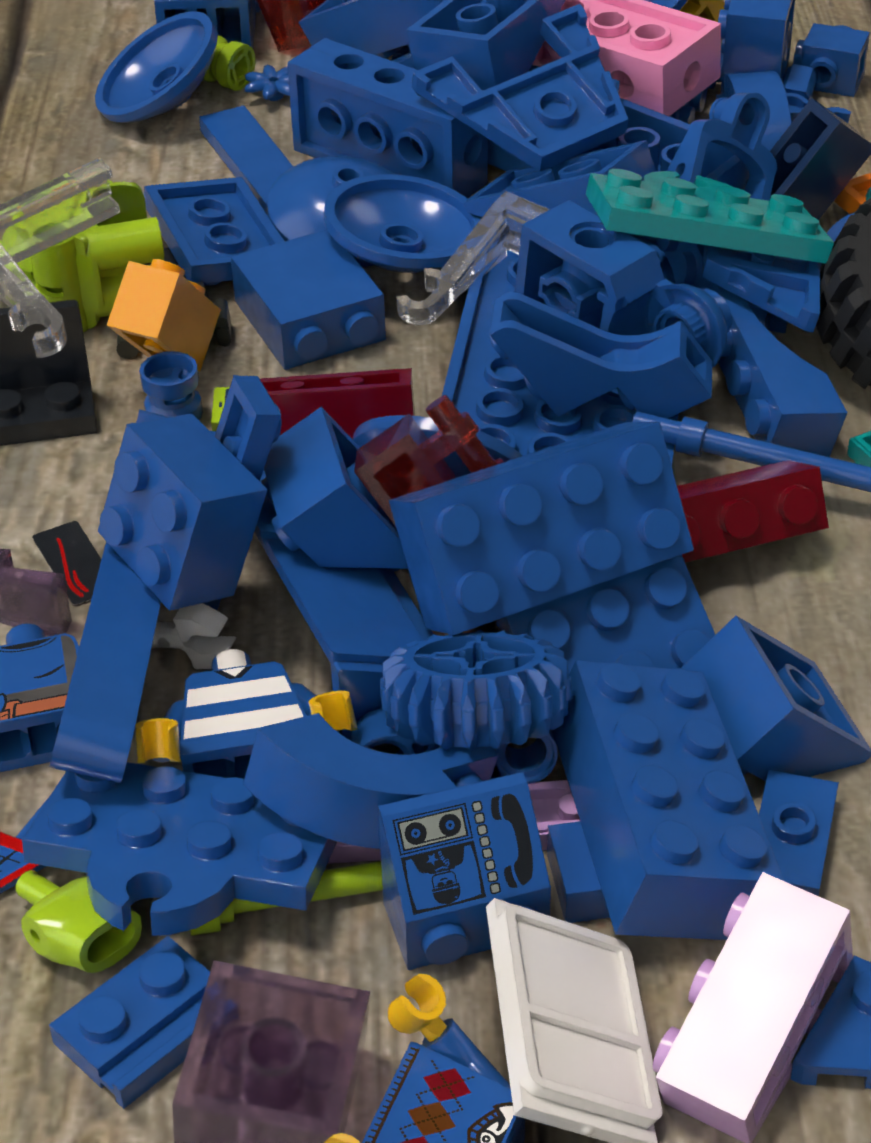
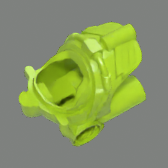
(95, 260)

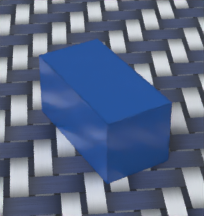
(574, 874)

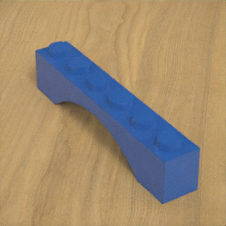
(775, 388)

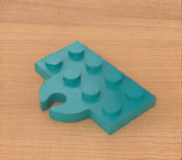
(706, 214)

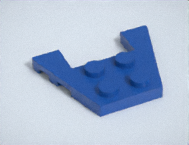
(543, 112)

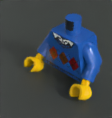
(443, 1086)

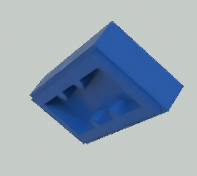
(798, 825)

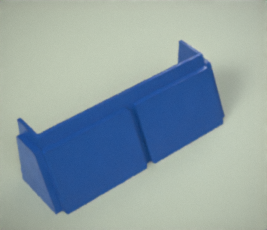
(351, 611)

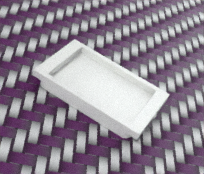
(573, 1027)

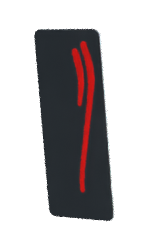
(71, 553)

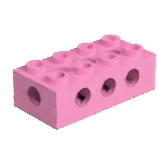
(652, 50)

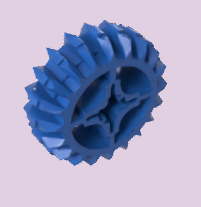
(475, 689)

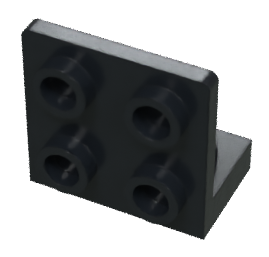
(44, 394)

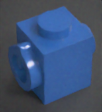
(836, 56)

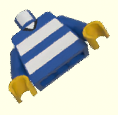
(225, 708)

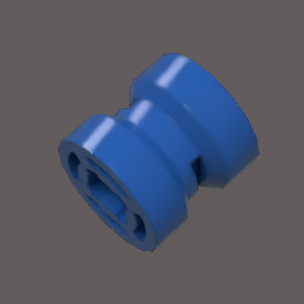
(171, 384)

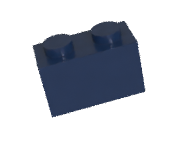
(817, 158)

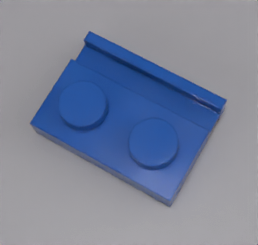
(136, 1022)

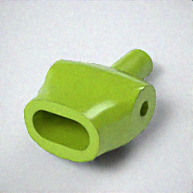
(67, 927)

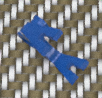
(738, 126)

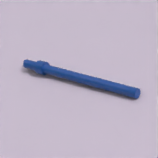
(695, 437)

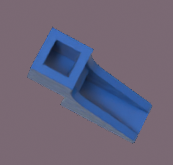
(577, 362)

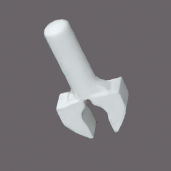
(196, 633)

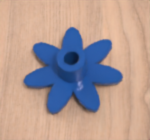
(272, 83)

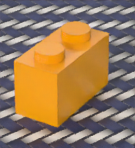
(163, 311)

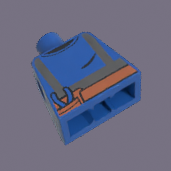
(32, 693)

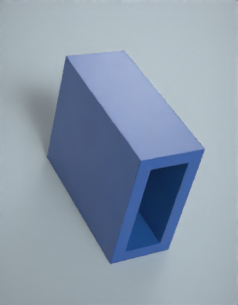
(308, 299)

